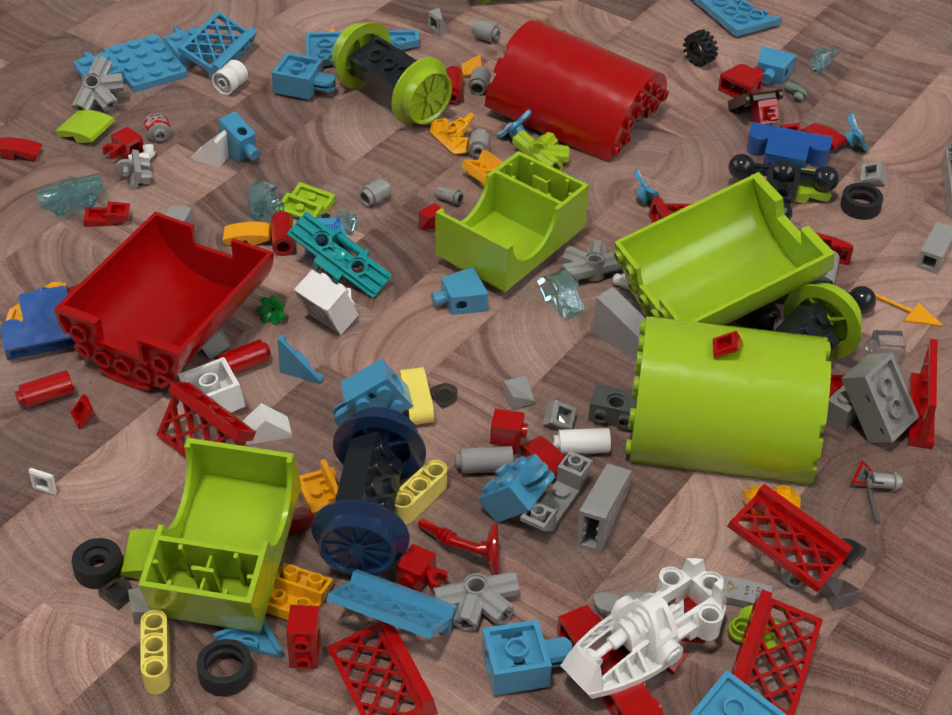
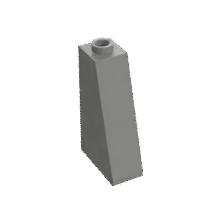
(617, 322)
(602, 508)

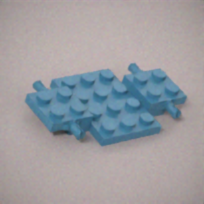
(146, 60)

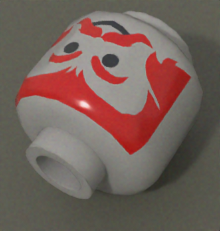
(157, 127)

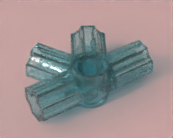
(71, 191)

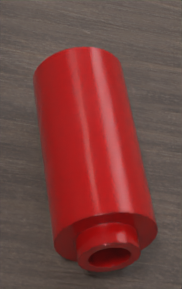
(456, 76)
(280, 225)
(246, 356)
(44, 389)

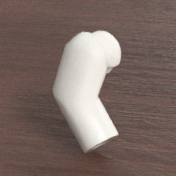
(148, 152)

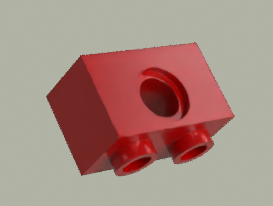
(304, 637)

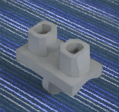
(136, 169)

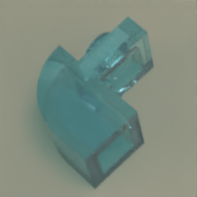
(263, 200)
(562, 288)

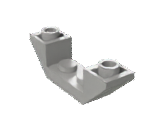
(562, 495)

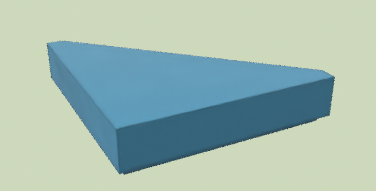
(295, 363)
(261, 642)

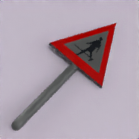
(860, 479)

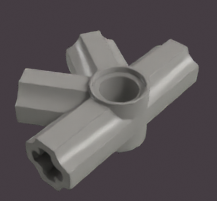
(102, 91)
(590, 264)
(488, 600)

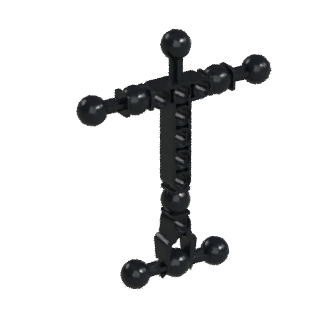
(783, 174)

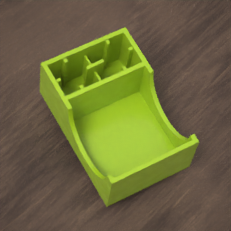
(516, 223)
(226, 538)

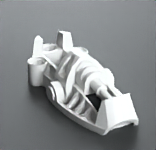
(649, 630)

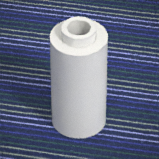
(583, 441)

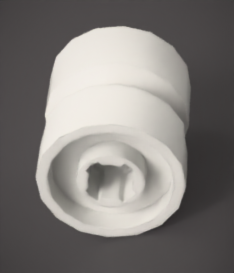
(229, 77)

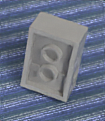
(880, 397)

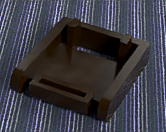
(744, 100)

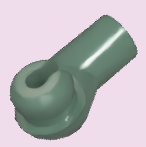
(798, 91)

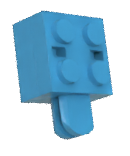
(301, 76)
(372, 387)
(515, 487)
(520, 657)

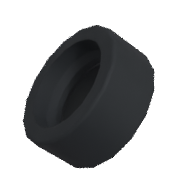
(861, 210)
(224, 685)

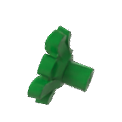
(272, 309)

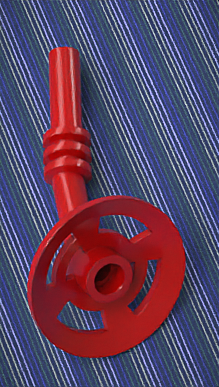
(450, 539)

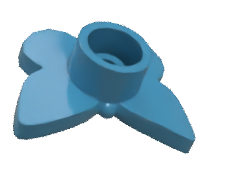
(513, 128)
(855, 135)
(644, 192)

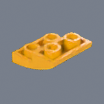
(297, 587)

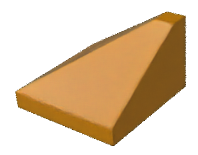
(470, 65)

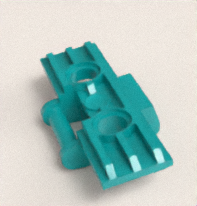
(336, 259)

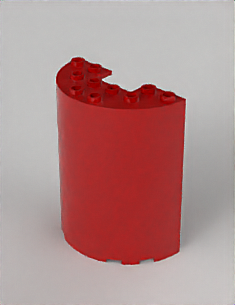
(573, 89)
(158, 301)

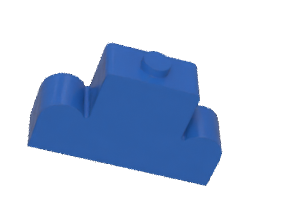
(789, 145)
(39, 328)

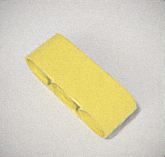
(422, 409)
(421, 490)
(155, 652)

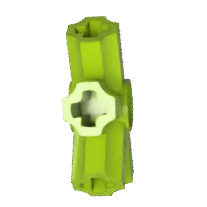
(544, 149)

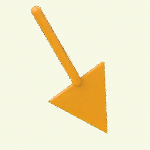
(917, 315)

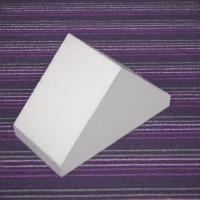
(213, 152)
(268, 424)

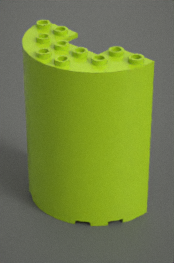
(721, 256)
(733, 413)

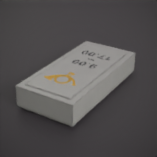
(742, 591)

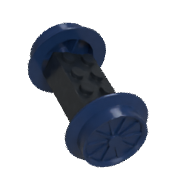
(361, 526)

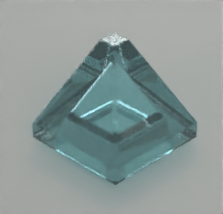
(349, 221)

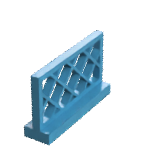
(232, 51)
(395, 604)

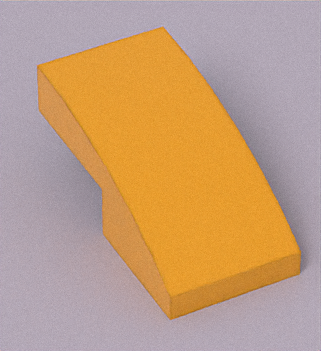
(251, 231)

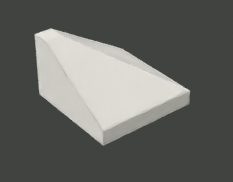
(42, 481)

